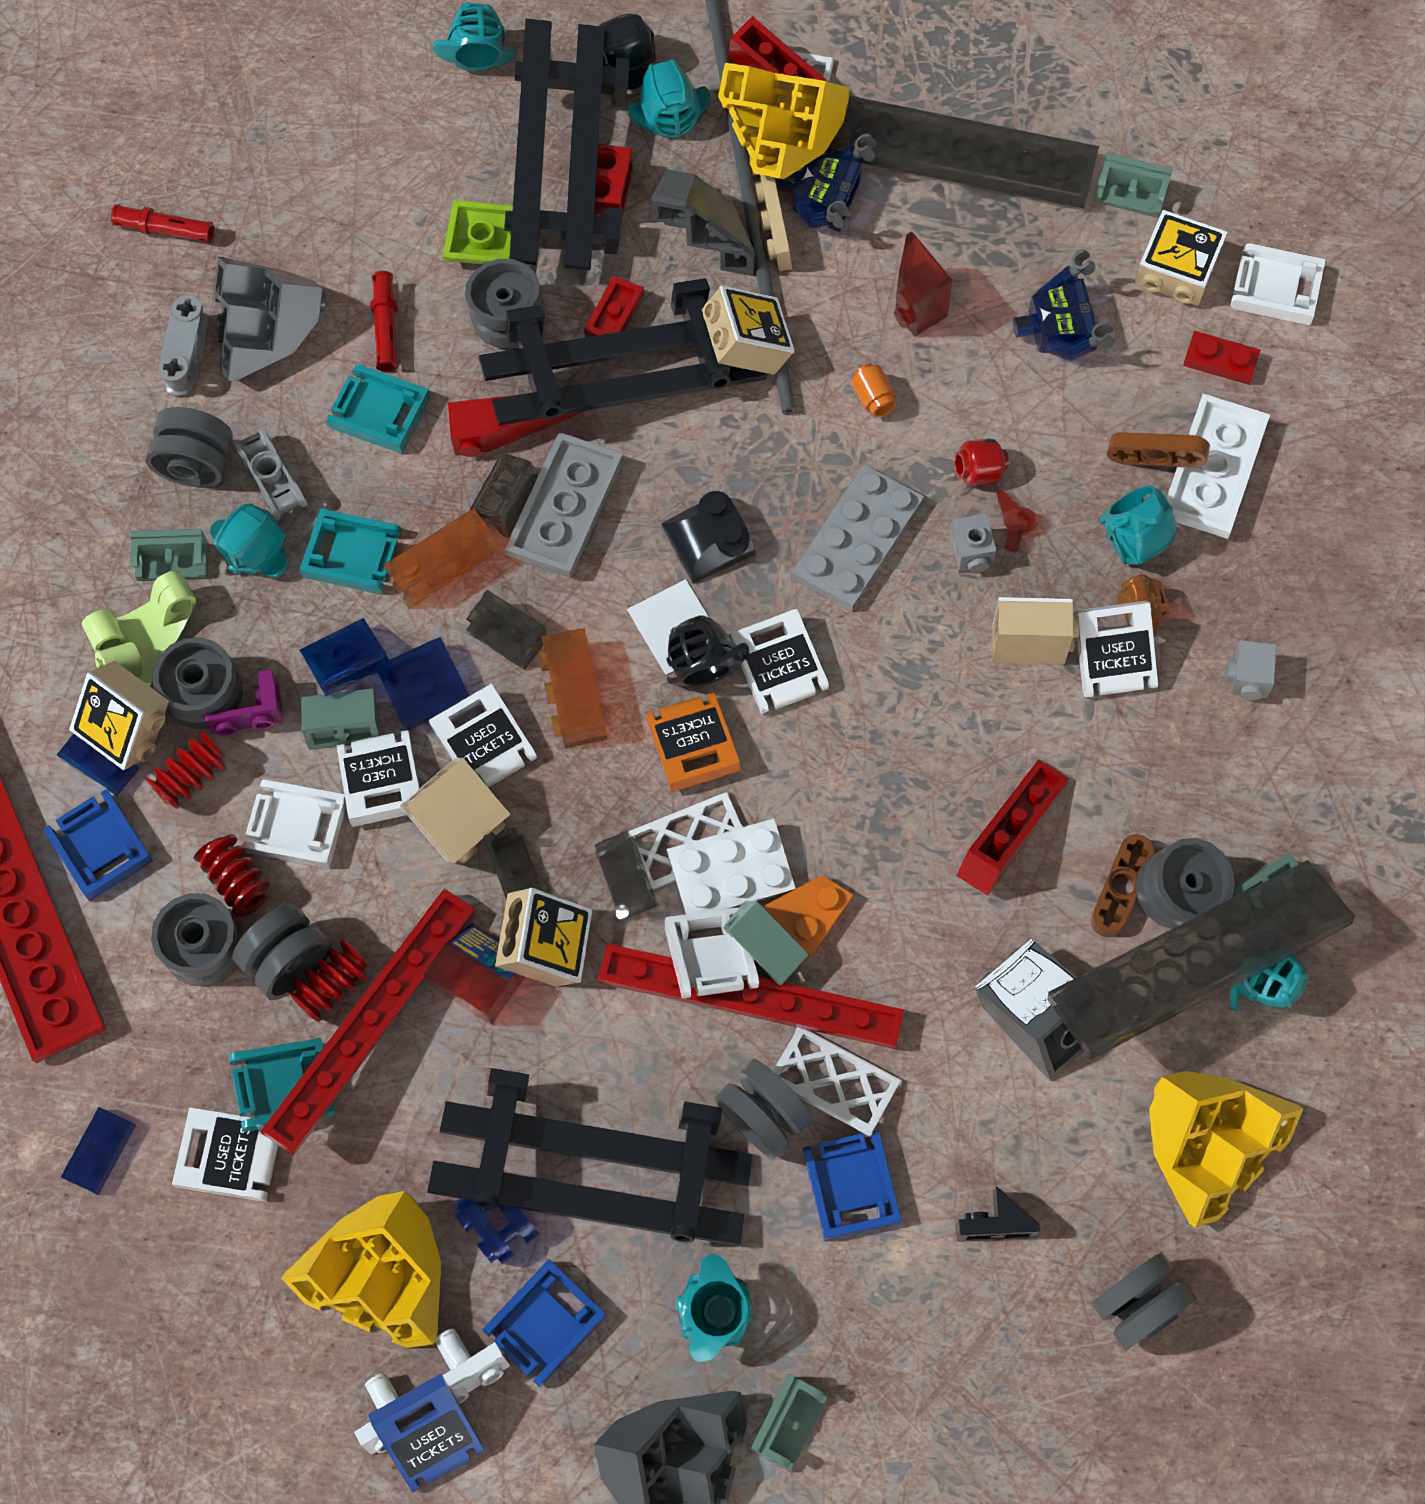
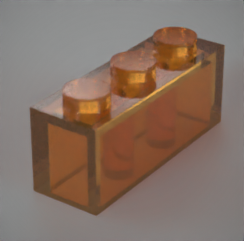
(441, 558)
(572, 688)

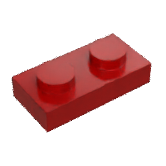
(614, 308)
(1221, 357)

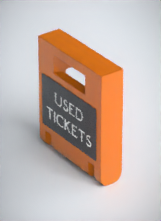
(691, 732)

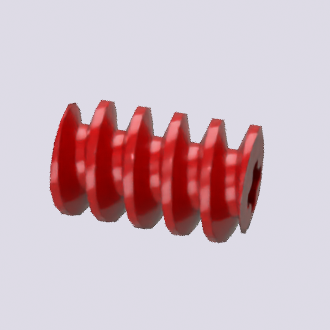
(187, 771)
(233, 874)
(329, 981)

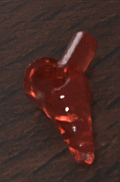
(1017, 520)

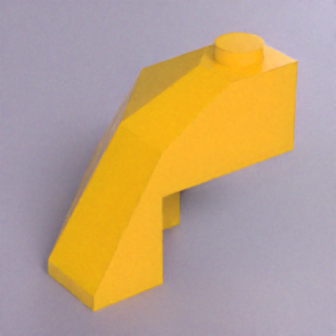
(782, 116)
(1214, 1137)
(376, 1270)

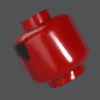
(981, 462)

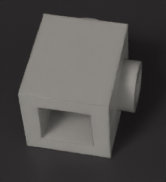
(972, 543)
(1252, 669)

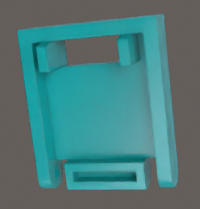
(374, 406)
(356, 554)
(269, 1078)

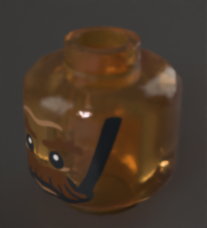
(1145, 589)

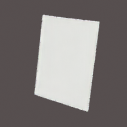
(662, 612)

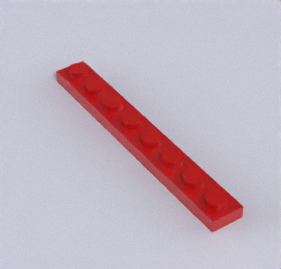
(770, 1002)
(366, 1024)

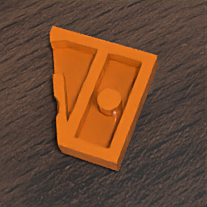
(810, 911)

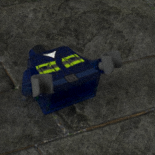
(829, 184)
(1063, 315)

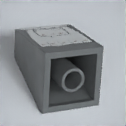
(1018, 1003)

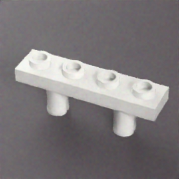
(464, 1376)

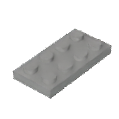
(564, 504)
(857, 537)

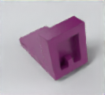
(258, 717)

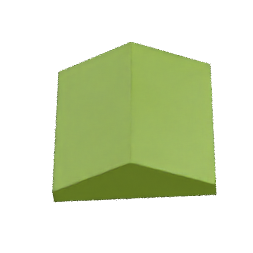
(477, 233)

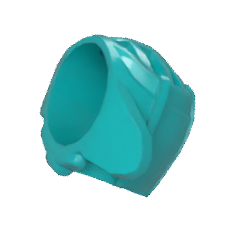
(475, 39)
(668, 92)
(1140, 526)
(251, 542)
(1275, 986)
(713, 1309)

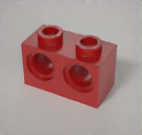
(612, 182)

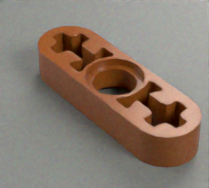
(1158, 449)
(1103, 905)

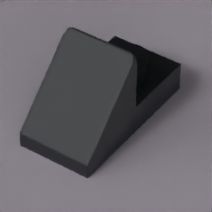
(1009, 1222)

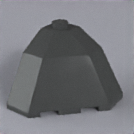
(707, 216)
(263, 314)
(673, 1451)

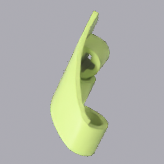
(144, 633)

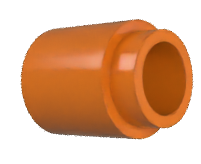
(874, 390)

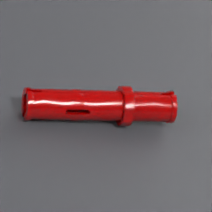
(150, 221)
(384, 310)

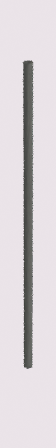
(749, 200)

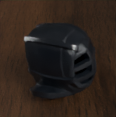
(631, 39)
(702, 652)

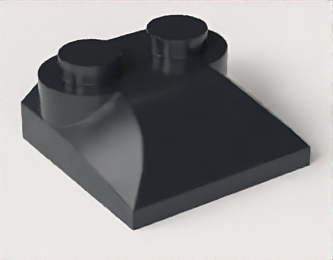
(709, 536)

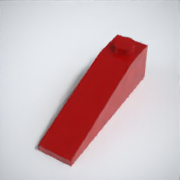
(759, 48)
(477, 431)
(1011, 827)

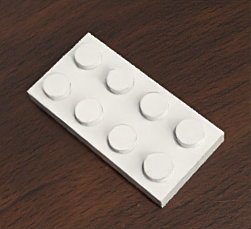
(1212, 494)

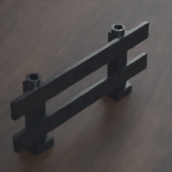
(588, 81)
(539, 360)
(503, 1127)

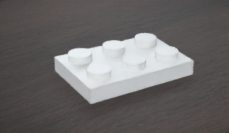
(731, 868)

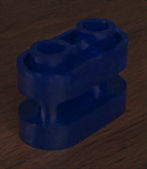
(494, 1243)

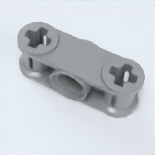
(183, 346)
(278, 488)

